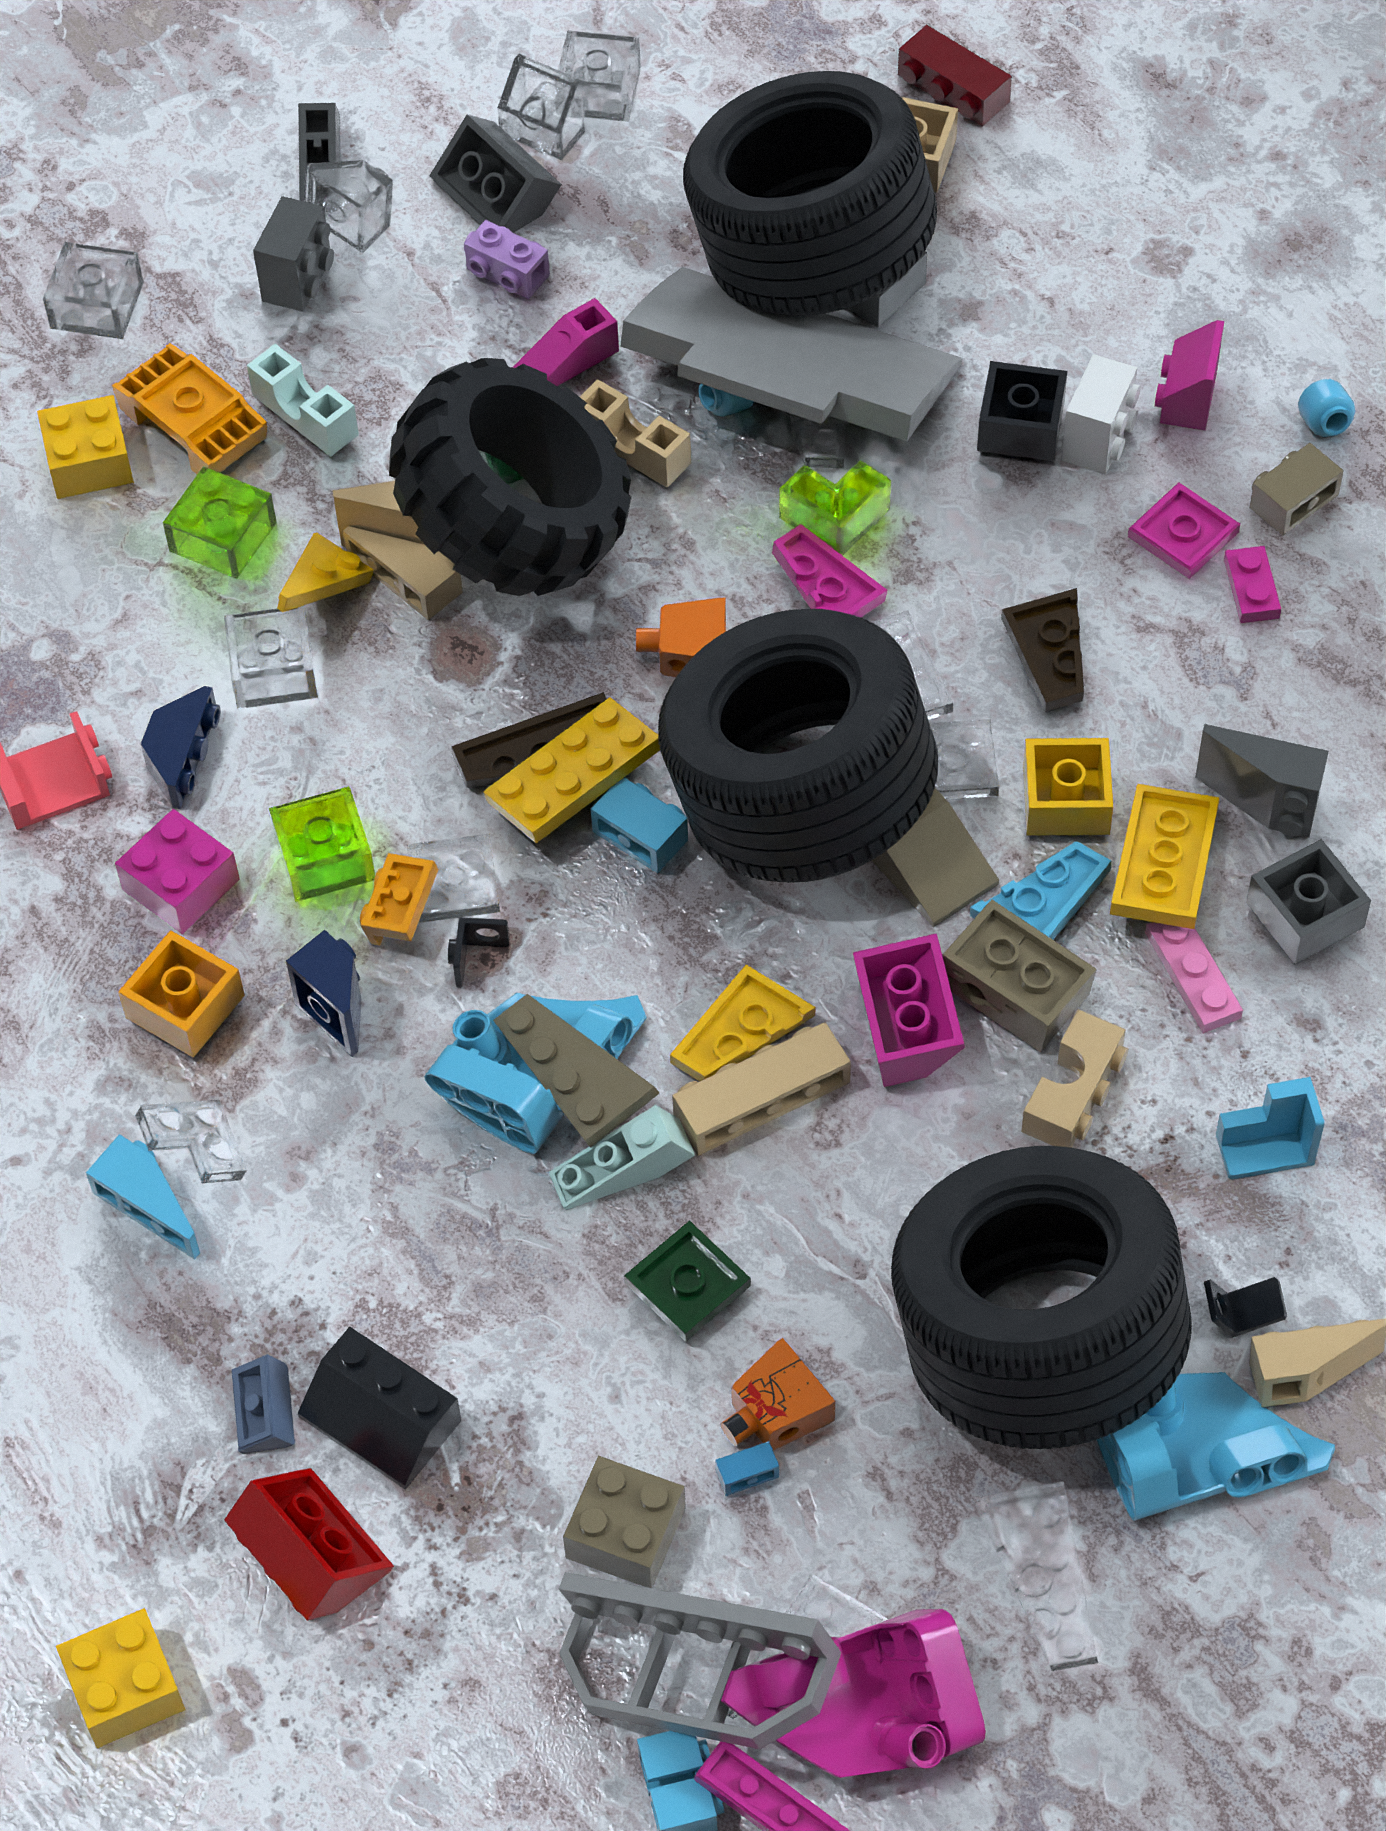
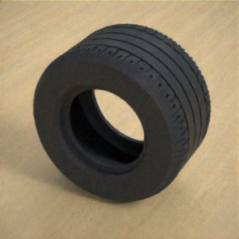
(810, 193)
(812, 806)
(1057, 1369)

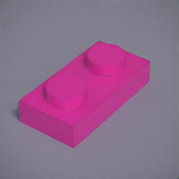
(1252, 584)

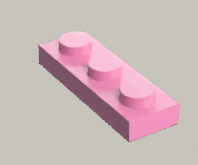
(1195, 975)

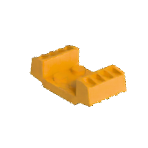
(191, 408)

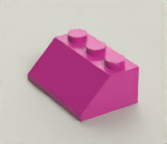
(909, 1008)

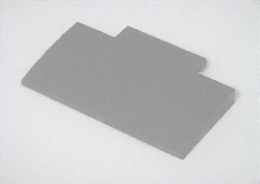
(789, 362)

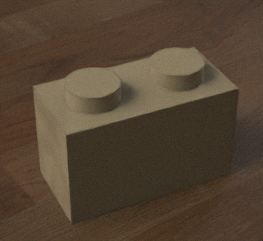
(1295, 488)

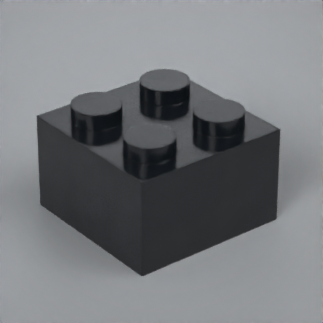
(1022, 410)

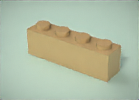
(761, 1087)

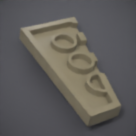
(583, 1077)

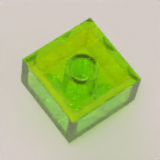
(219, 522)
(322, 844)

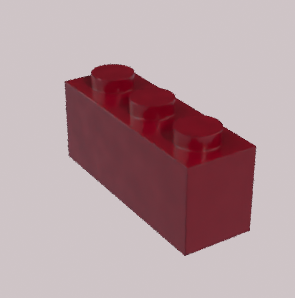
(954, 75)

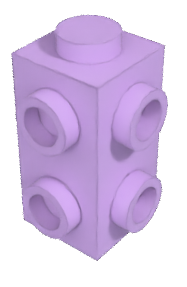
(506, 259)

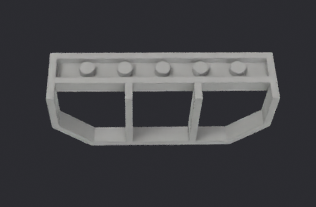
(712, 1621)

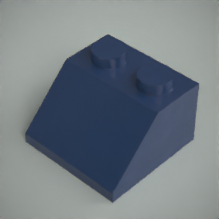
(328, 988)

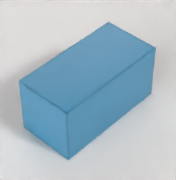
(747, 1468)

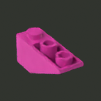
(574, 343)

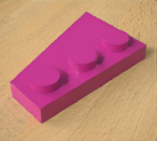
(826, 576)

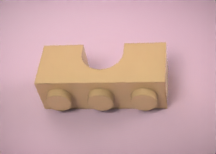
(656, 450)
(1061, 1111)

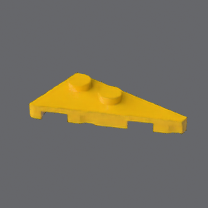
(321, 573)

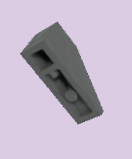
(317, 136)

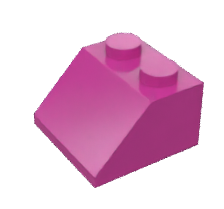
(1190, 377)

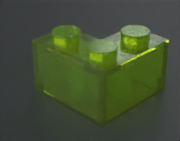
(836, 511)

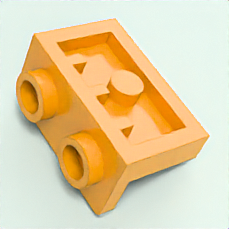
(398, 898)

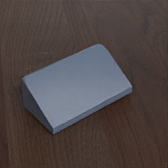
(263, 1405)

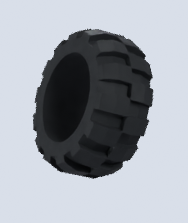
(476, 515)

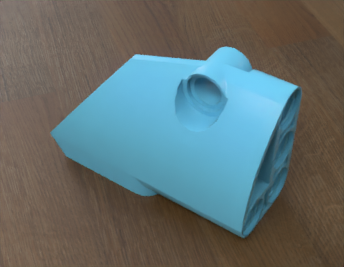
(494, 1085)
(1204, 1443)

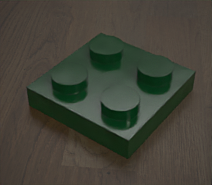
(687, 1280)

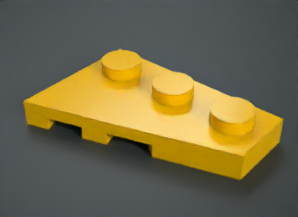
(739, 1023)

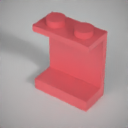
(54, 776)

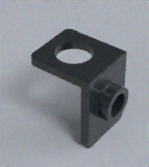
(468, 936)
(1246, 1307)

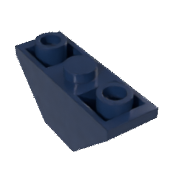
(178, 741)

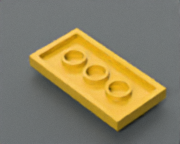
(573, 769)
(1165, 856)

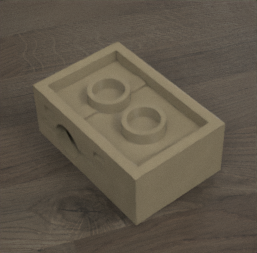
(1017, 975)

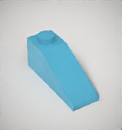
(135, 1185)

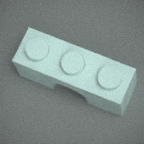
(321, 417)

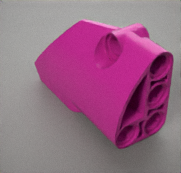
(887, 1689)

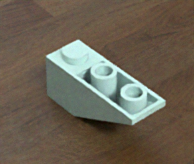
(623, 1159)

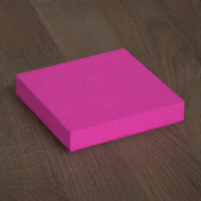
(1184, 530)

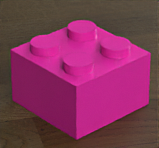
(177, 871)

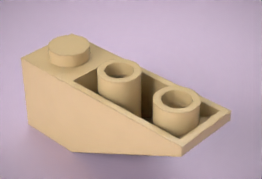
(1307, 1361)

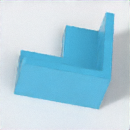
(1275, 1135)

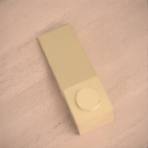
(407, 569)

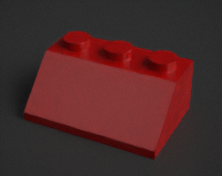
(307, 1542)

